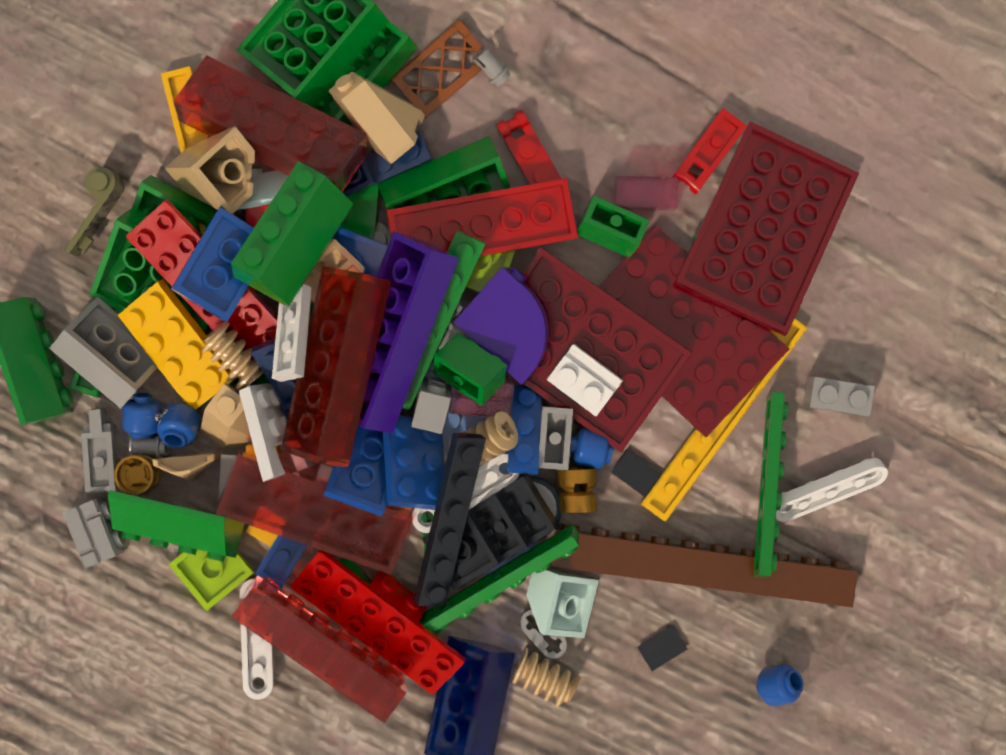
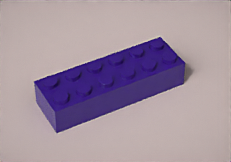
(416, 291)

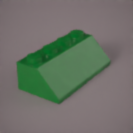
(454, 175)
(291, 235)
(30, 365)
(174, 525)

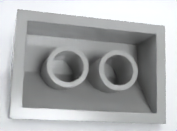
(104, 352)

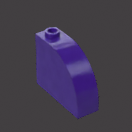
(508, 323)

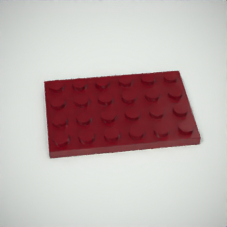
(767, 228)
(612, 335)
(726, 348)

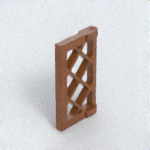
(416, 63)

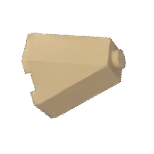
(378, 113)
(217, 170)
(225, 419)

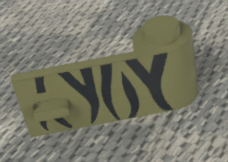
(107, 188)

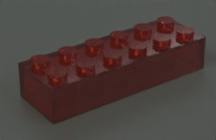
(271, 122)
(337, 366)
(298, 511)
(320, 647)

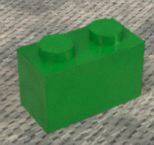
(612, 226)
(469, 368)

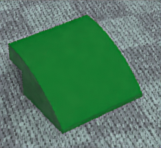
(316, 42)
(123, 269)

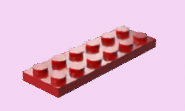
(501, 218)

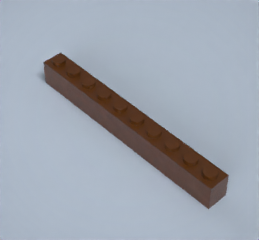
(709, 567)

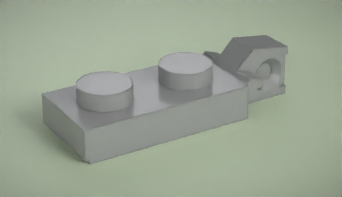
(98, 453)

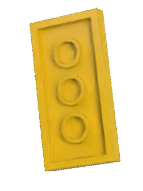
(175, 344)

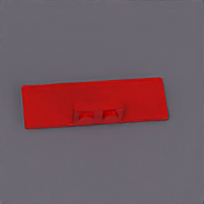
(167, 243)
(380, 617)

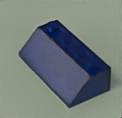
(471, 701)

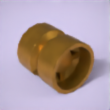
(137, 474)
(577, 500)

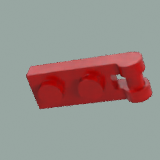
(527, 150)
(710, 150)

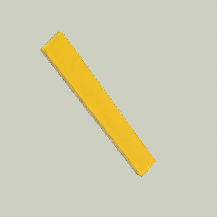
(698, 450)

